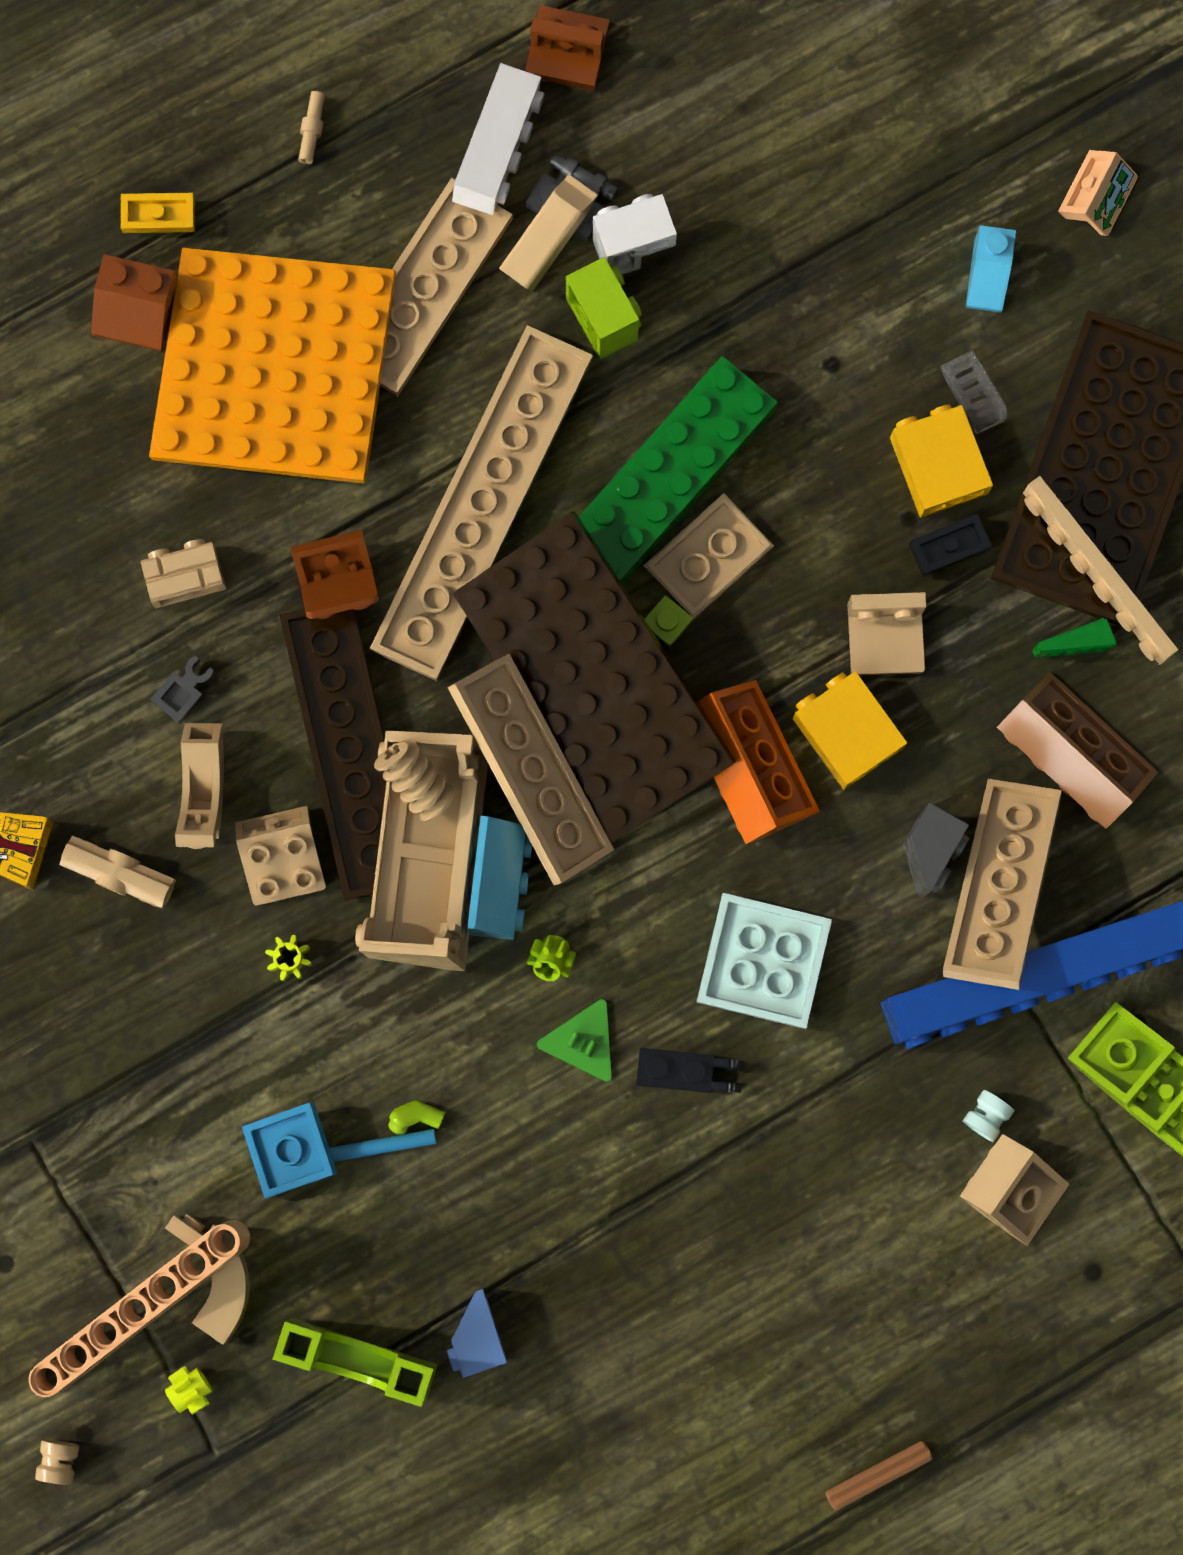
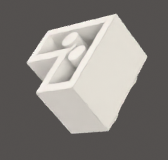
(633, 231)

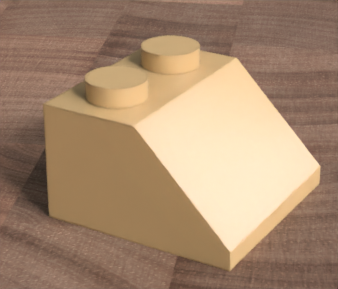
(1014, 1189)

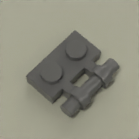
(596, 183)

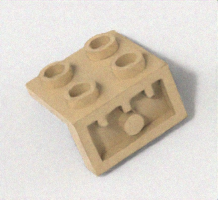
(886, 633)
(279, 855)

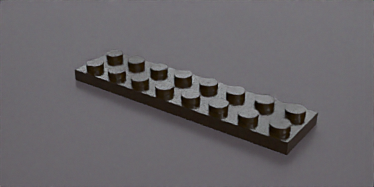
(342, 738)

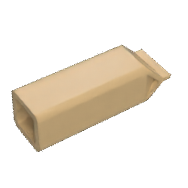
(548, 232)

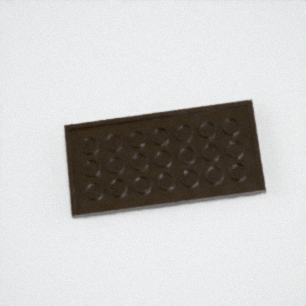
(1110, 461)
(596, 675)

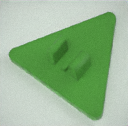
(583, 1041)

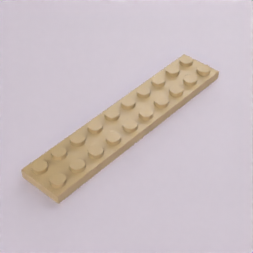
(481, 501)

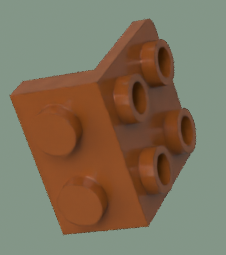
(335, 575)

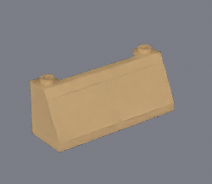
(429, 864)

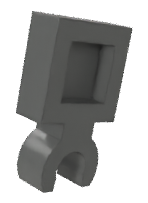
(179, 695)

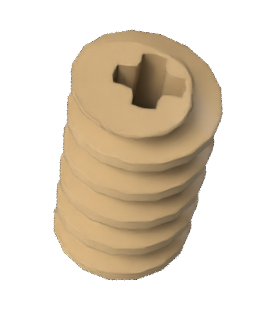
(415, 779)

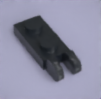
(684, 1071)

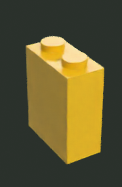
(940, 460)
(848, 729)

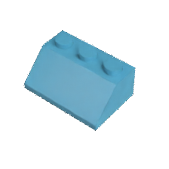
(499, 879)

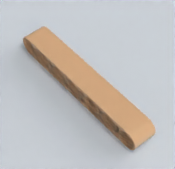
(122, 1314)

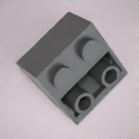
(930, 845)

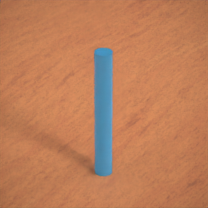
(383, 1145)

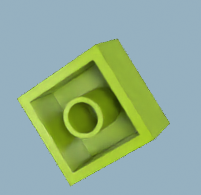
(603, 307)

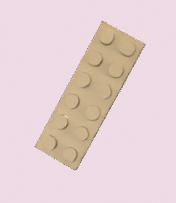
(434, 278)
(531, 769)
(1002, 884)

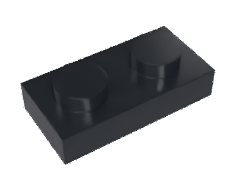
(950, 545)

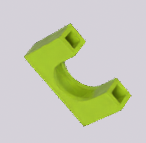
(326, 1350)

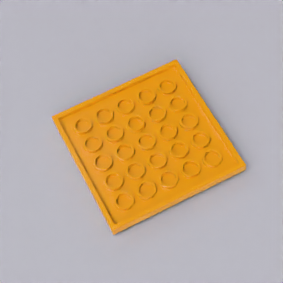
(273, 365)

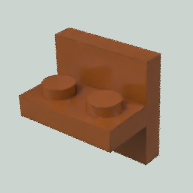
(567, 47)

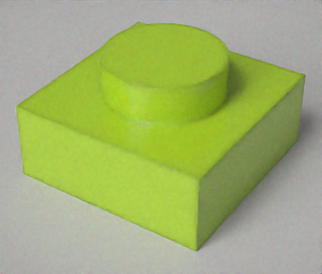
(668, 621)

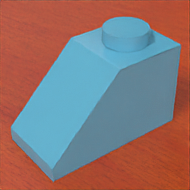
(990, 268)

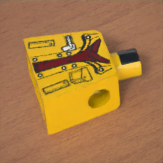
(23, 846)

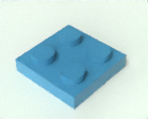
(289, 1150)

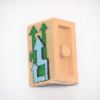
(1099, 191)

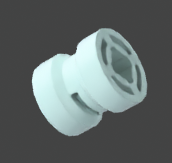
(988, 1115)

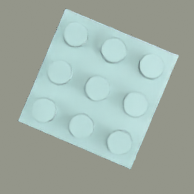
(764, 961)

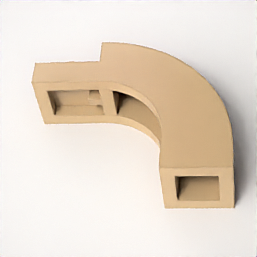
(201, 785)
(229, 1288)

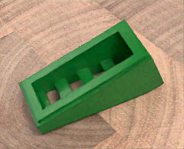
(1082, 640)

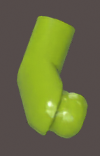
(412, 1113)

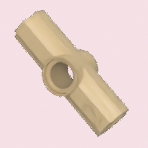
(117, 872)

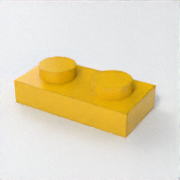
(157, 213)

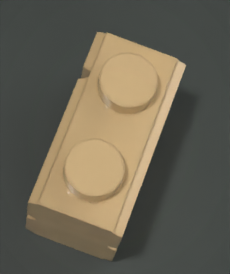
(182, 573)

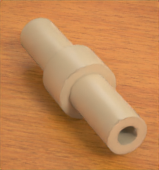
(311, 127)

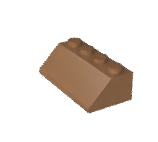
(1077, 750)

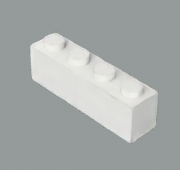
(497, 139)

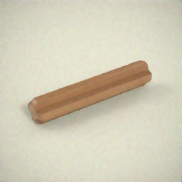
(878, 1475)

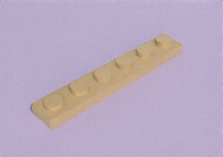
(1108, 583)

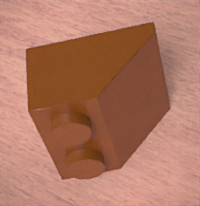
(133, 302)

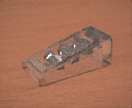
(984, 412)

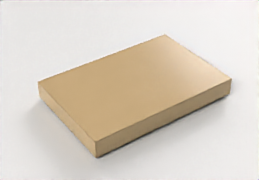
(708, 556)

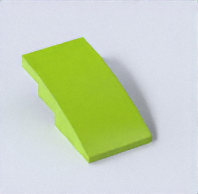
(1136, 1072)

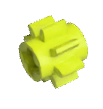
(298, 959)
(188, 1390)

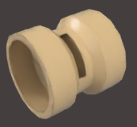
(57, 1462)

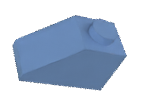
(476, 1339)

